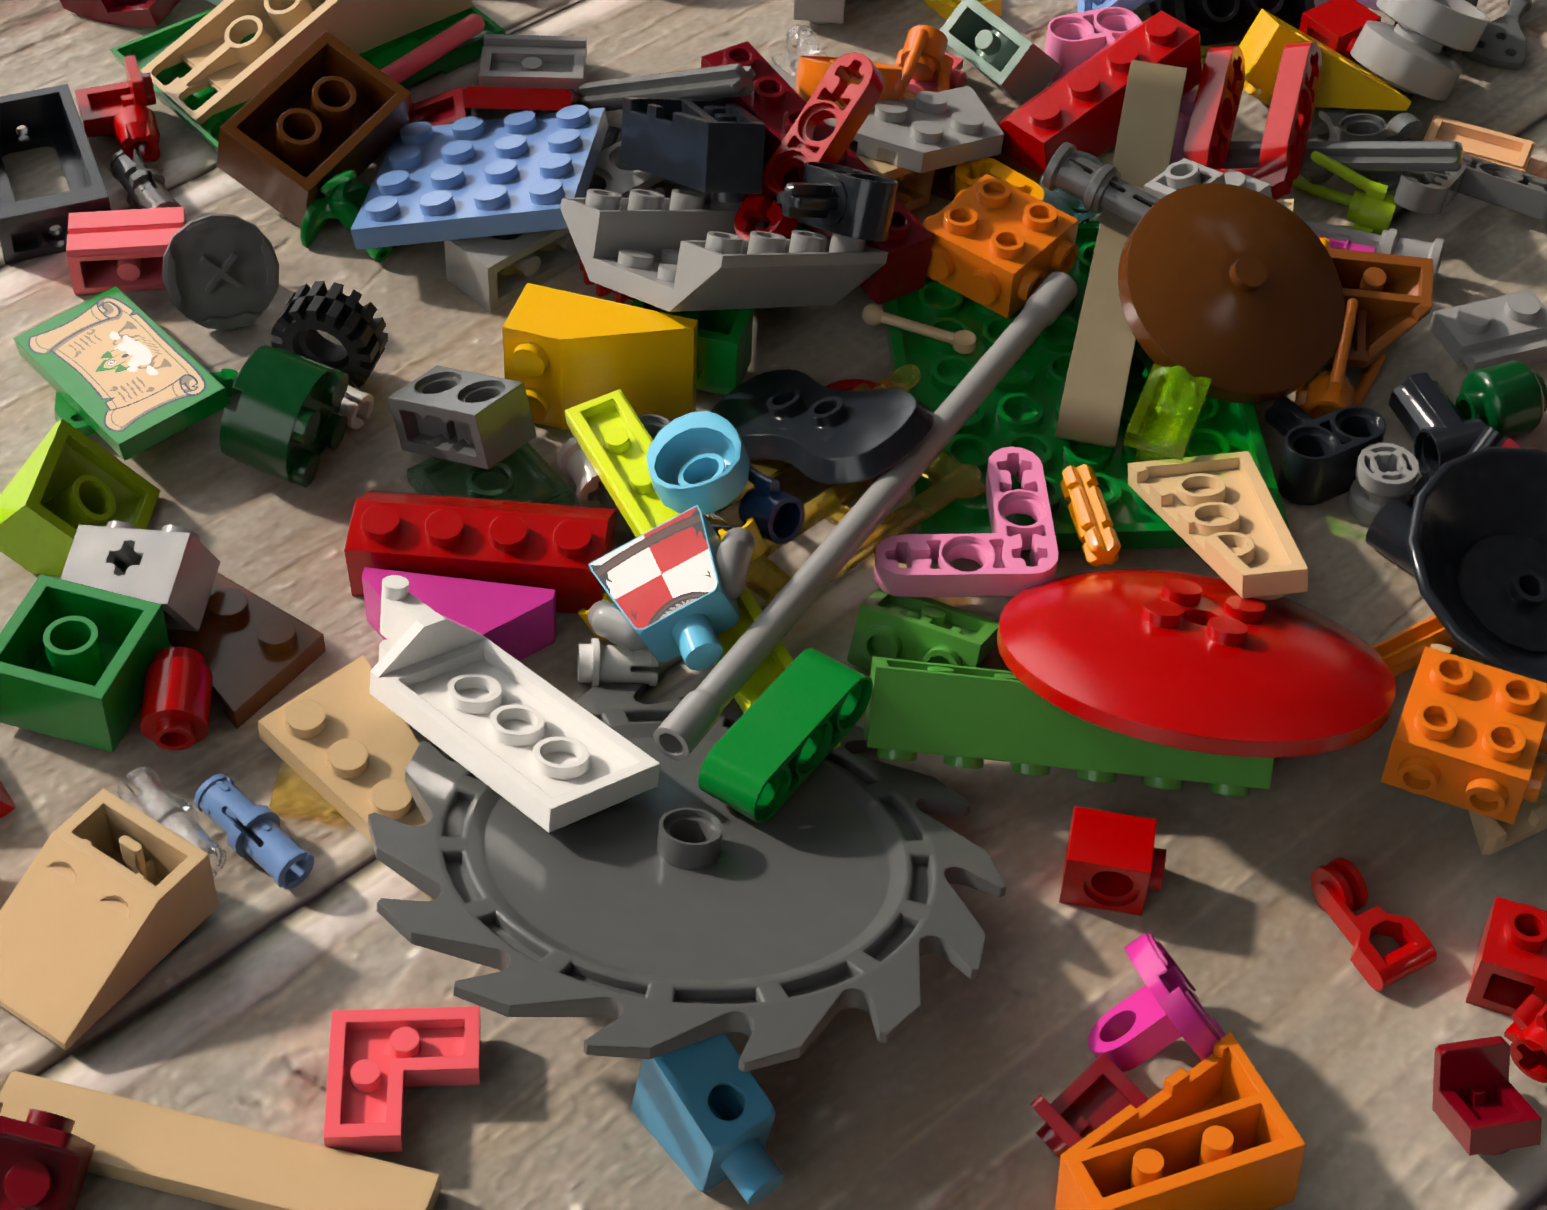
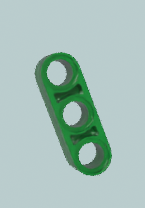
(785, 735)

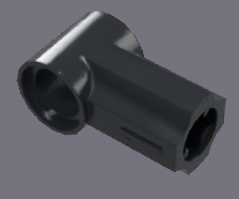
(1433, 422)

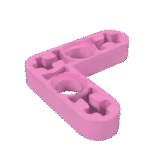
(997, 552)

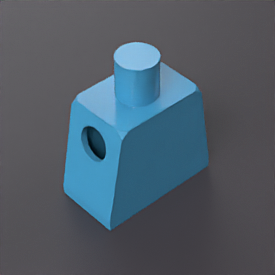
(709, 1117)

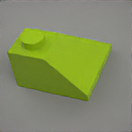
(66, 486)

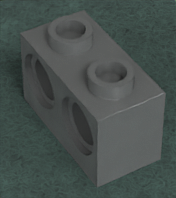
(462, 416)

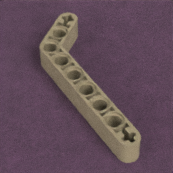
(1103, 338)

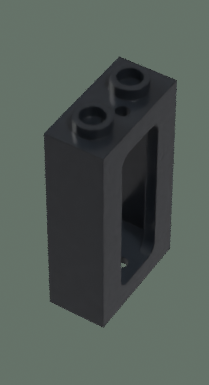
(49, 122)

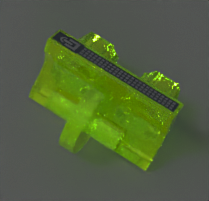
(1166, 413)

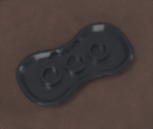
(825, 430)

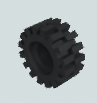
(339, 316)

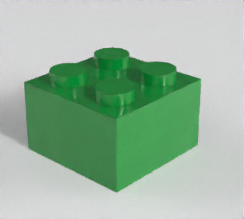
(77, 661)

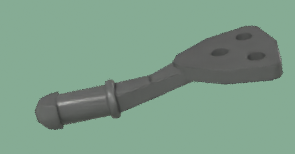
(1513, 43)

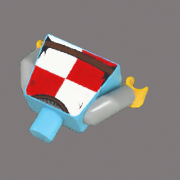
(674, 588)

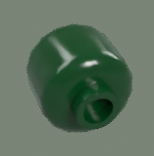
(1504, 397)

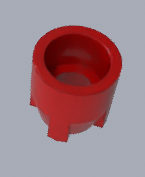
(138, 130)

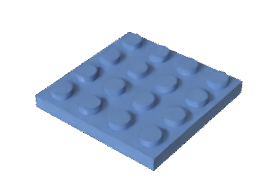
(481, 177)

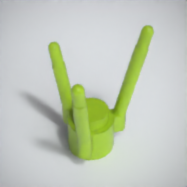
(1368, 209)

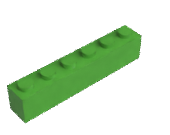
(995, 717)

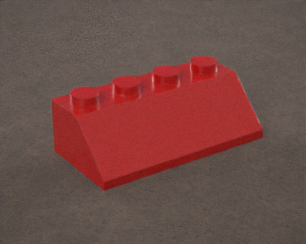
(1089, 99)
(482, 542)

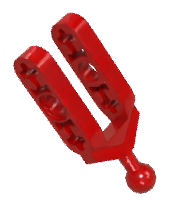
(1287, 119)

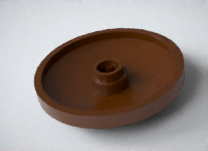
(1231, 291)

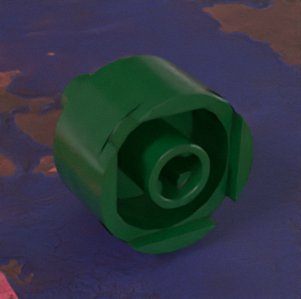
(284, 414)

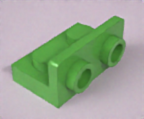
(919, 632)

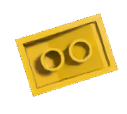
(1342, 80)
(586, 347)

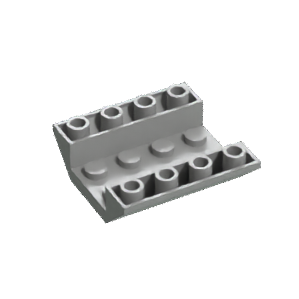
(689, 258)

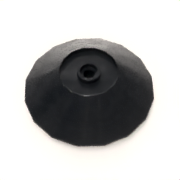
(1484, 555)

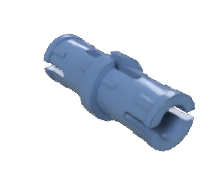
(254, 831)

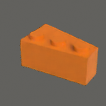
(1195, 1145)

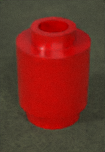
(176, 699)

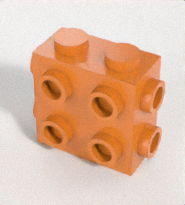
(999, 244)
(1470, 736)

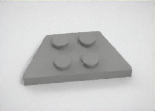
(929, 130)

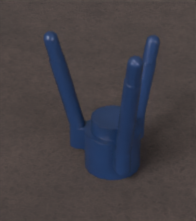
(774, 511)

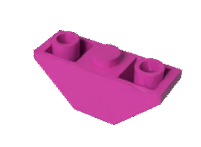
(509, 615)

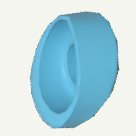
(698, 463)

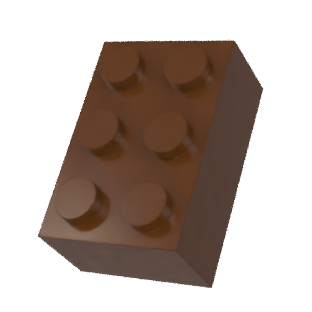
(310, 124)

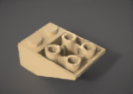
(97, 915)

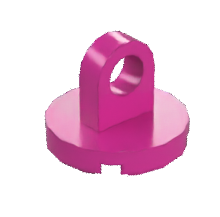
(1154, 1013)

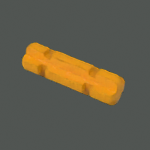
(1090, 515)

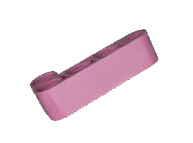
(1082, 34)

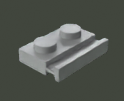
(533, 61)
(1494, 331)

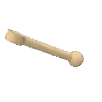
(962, 341)

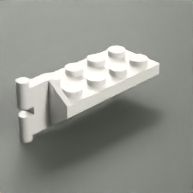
(500, 716)

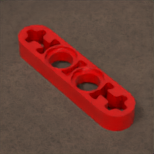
(799, 143)

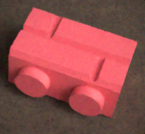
(120, 248)

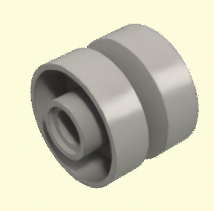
(1412, 51)

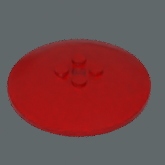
(1195, 664)

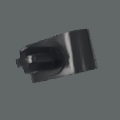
(842, 201)
(1322, 451)

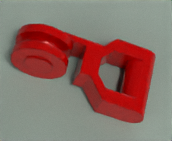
(1342, 889)

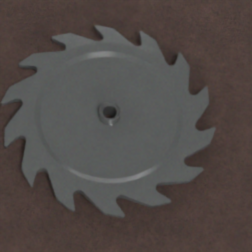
(684, 907)

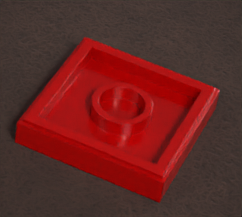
(518, 98)

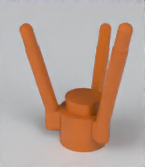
(924, 57)
(1332, 388)

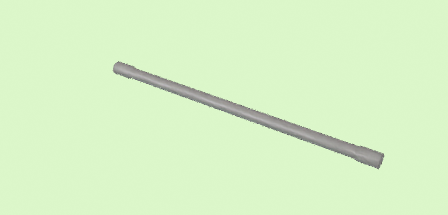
(702, 707)

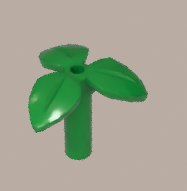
(342, 202)

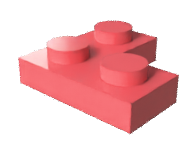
(380, 1055)

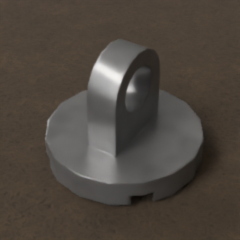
(220, 271)

